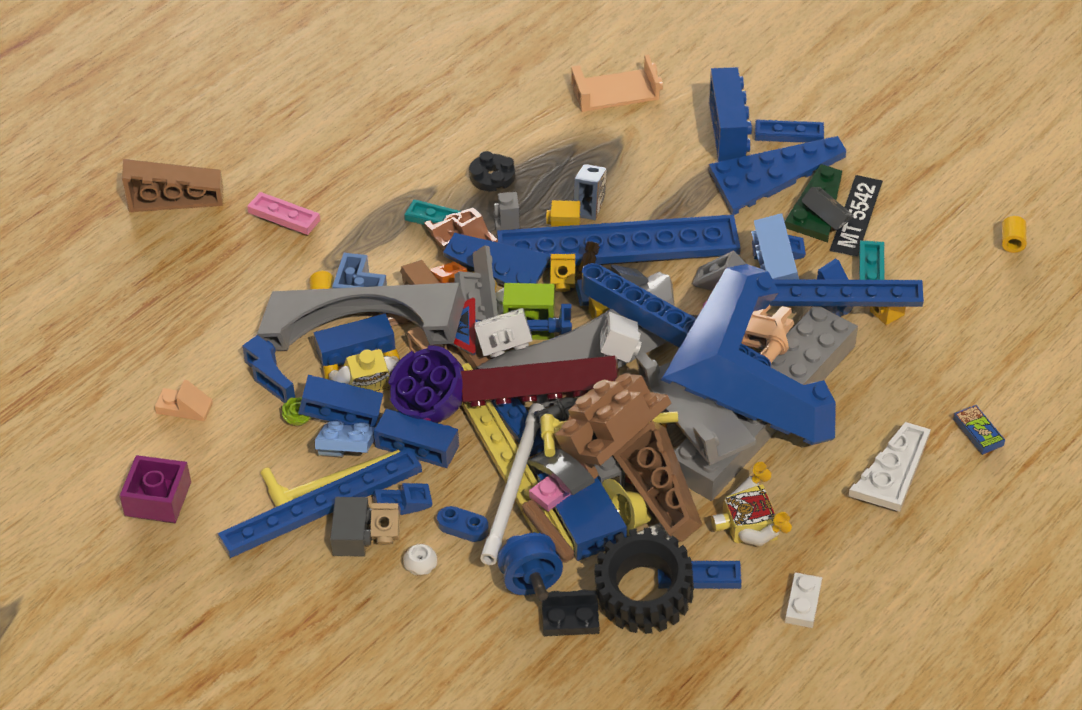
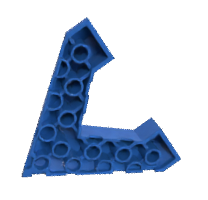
(717, 370)

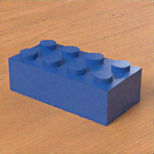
(729, 113)

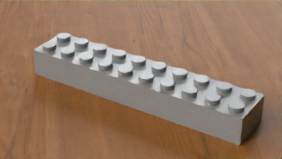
(814, 351)

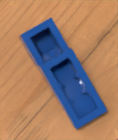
(261, 357)

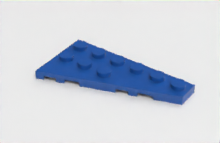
(767, 173)

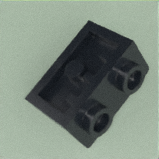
(570, 613)

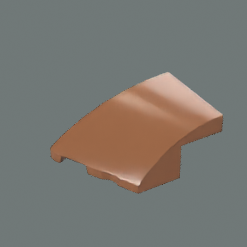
(466, 222)

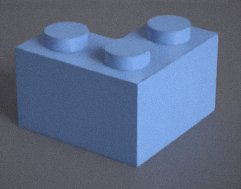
(355, 273)

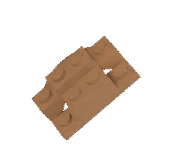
(614, 413)

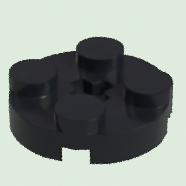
(486, 162)

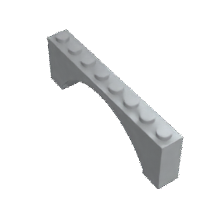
(430, 306)

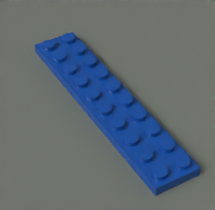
(633, 239)

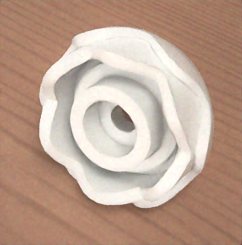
(420, 559)

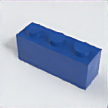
(350, 339)
(339, 402)
(426, 439)

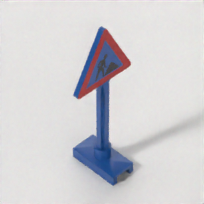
(466, 332)

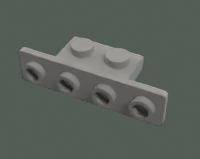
(480, 284)

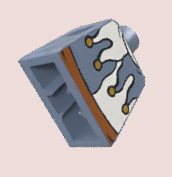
(590, 183)

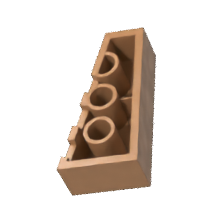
(170, 186)
(659, 479)

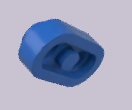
(461, 524)

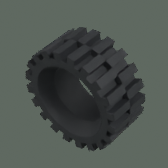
(644, 551)

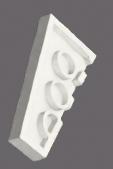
(893, 470)

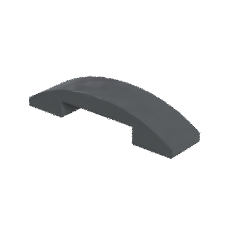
(568, 471)

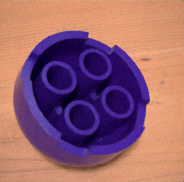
(427, 384)

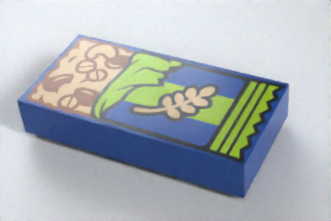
(979, 429)

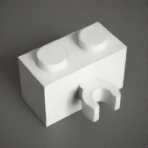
(503, 333)
(620, 337)

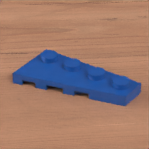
(509, 262)

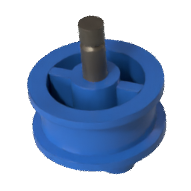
(530, 564)

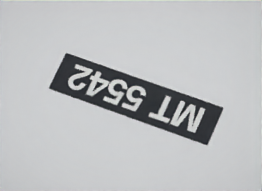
(861, 205)

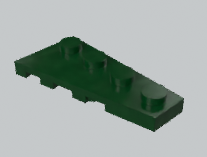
(802, 218)

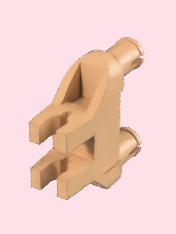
(769, 332)

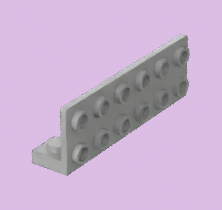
(708, 426)

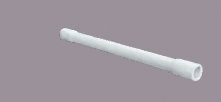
(494, 541)

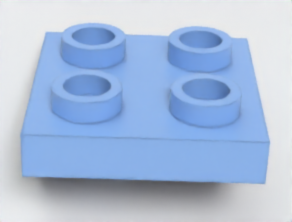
(337, 438)

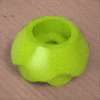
(290, 412)

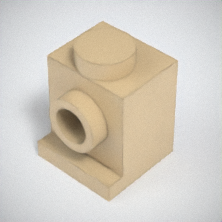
(388, 511)

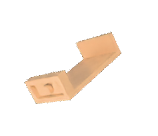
(616, 88)

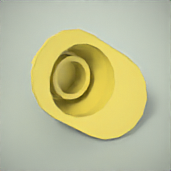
(628, 504)

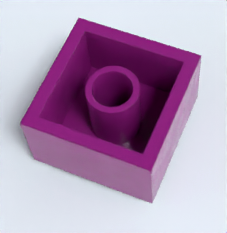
(155, 488)

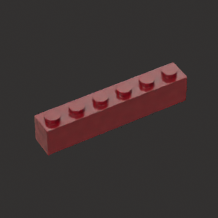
(536, 380)

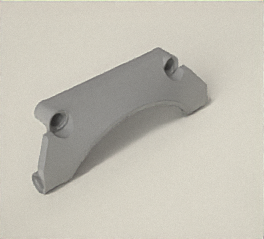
(584, 340)

